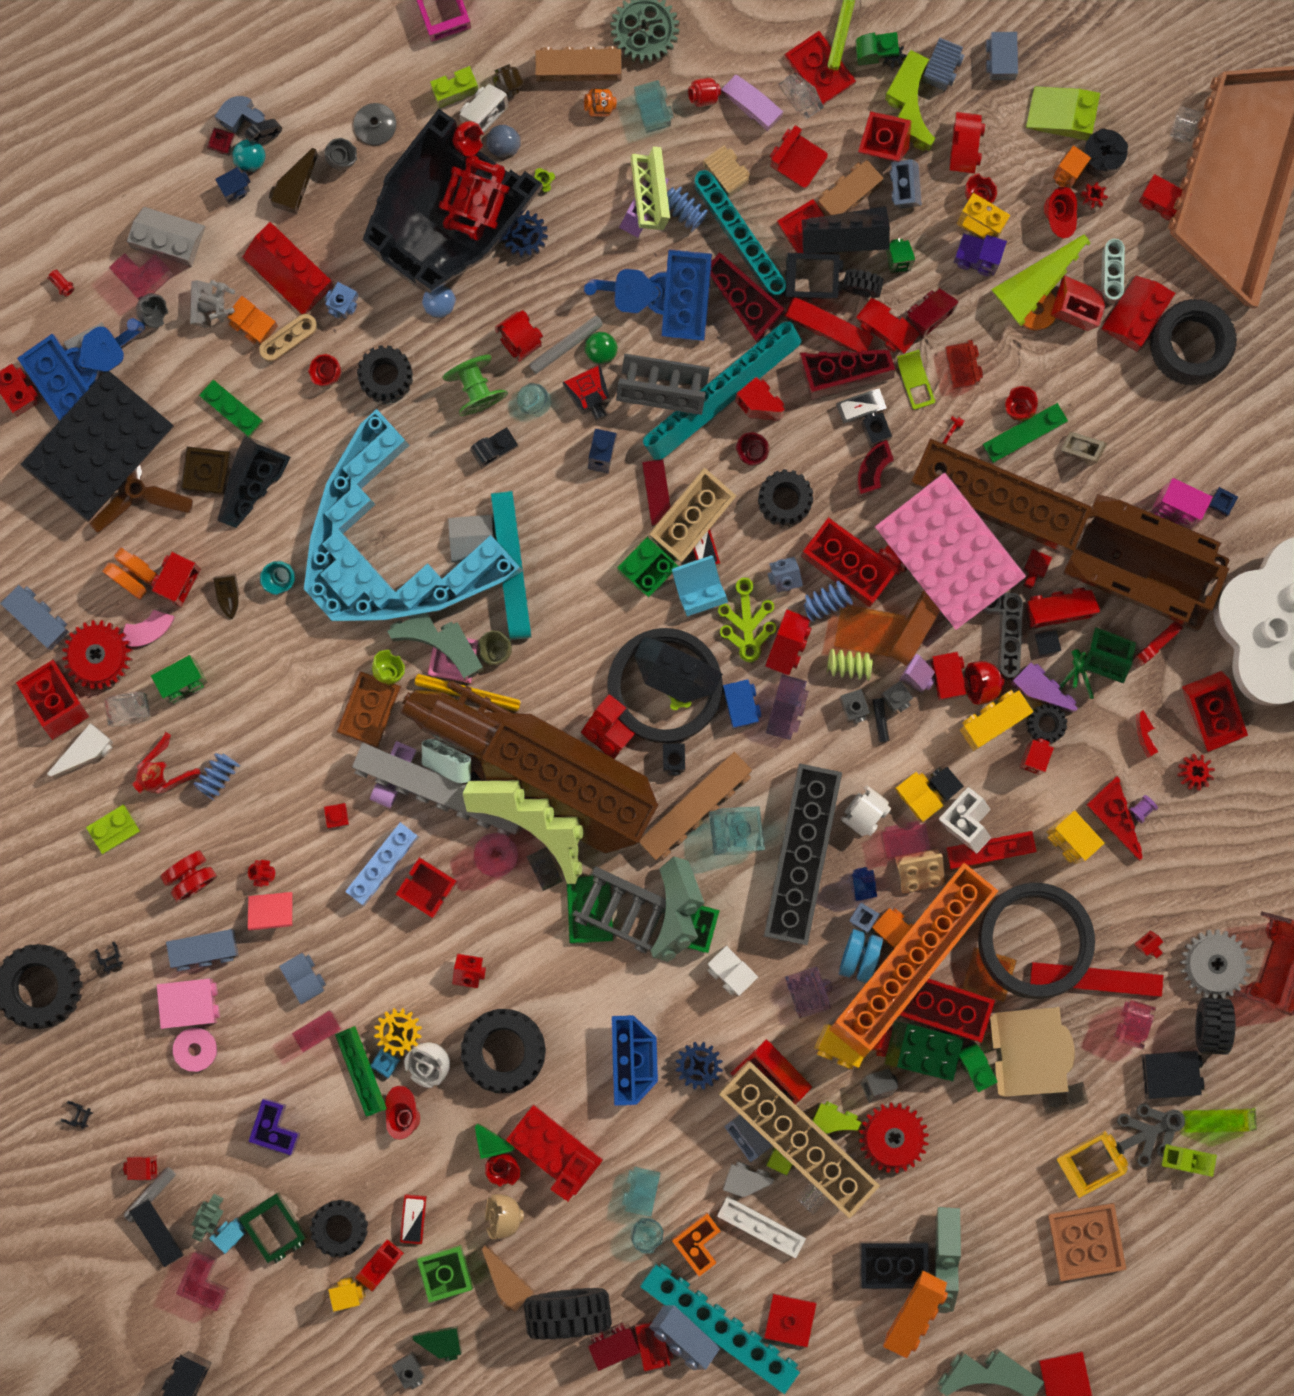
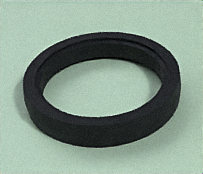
(665, 735)
(1071, 906)

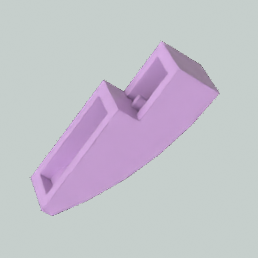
(752, 102)

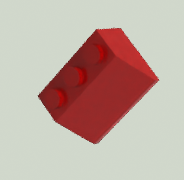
(1138, 312)
(1061, 608)
(778, 1071)

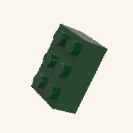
(923, 1051)

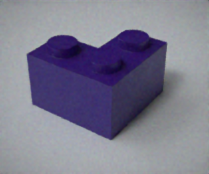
(980, 254)
(268, 1131)

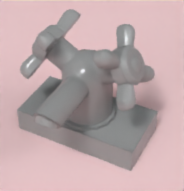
(205, 302)

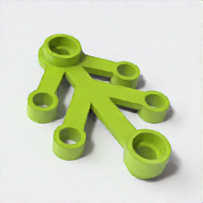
(747, 625)

